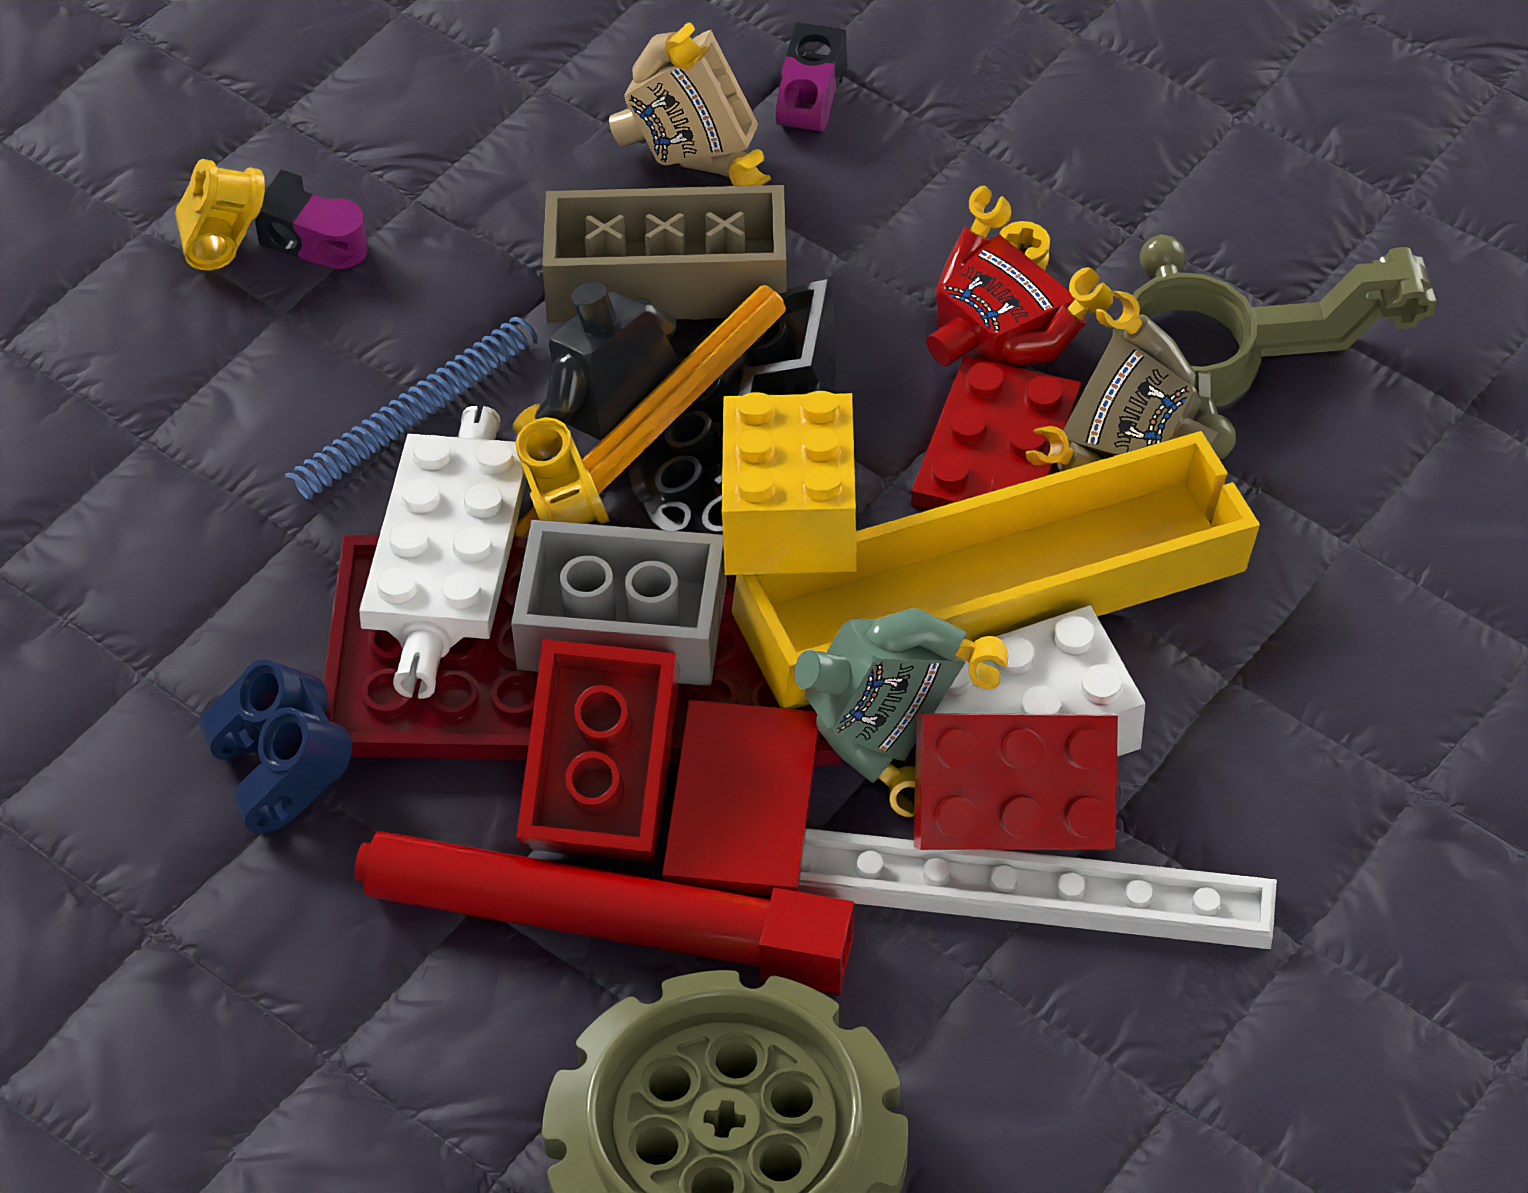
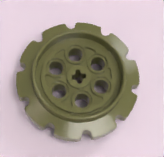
(706, 1025)

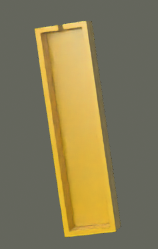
(1017, 556)

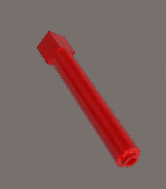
(786, 936)

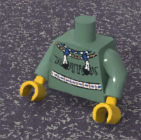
(879, 680)

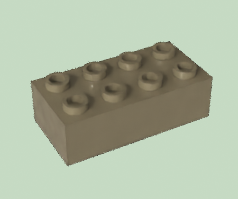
(677, 247)

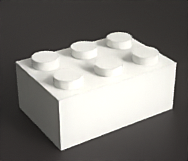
(1058, 669)

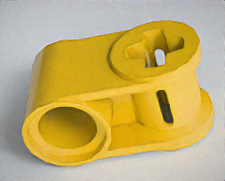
(217, 213)
(561, 485)

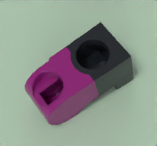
(811, 78)
(310, 224)

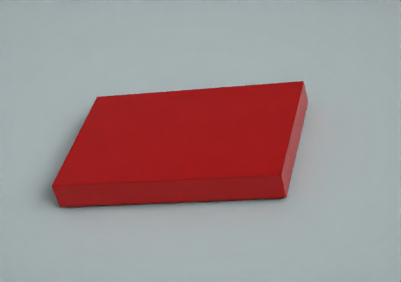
(742, 798)

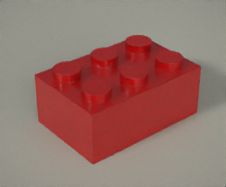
(598, 751)

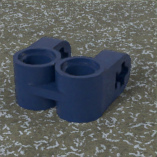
(296, 743)

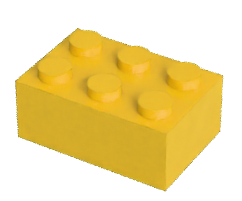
(788, 484)

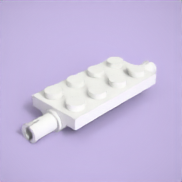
(444, 545)

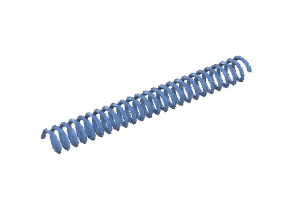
(428, 402)

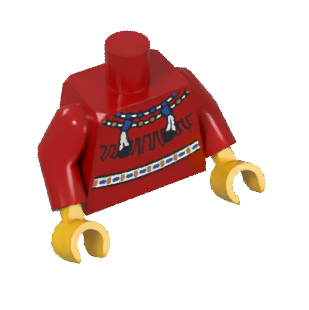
(1001, 302)

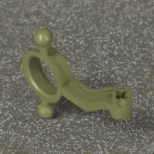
(1386, 288)

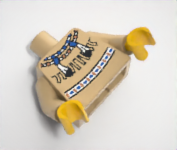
(690, 108)

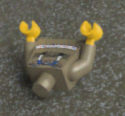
(1133, 399)

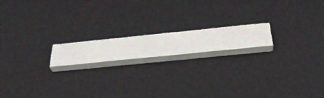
(1041, 889)

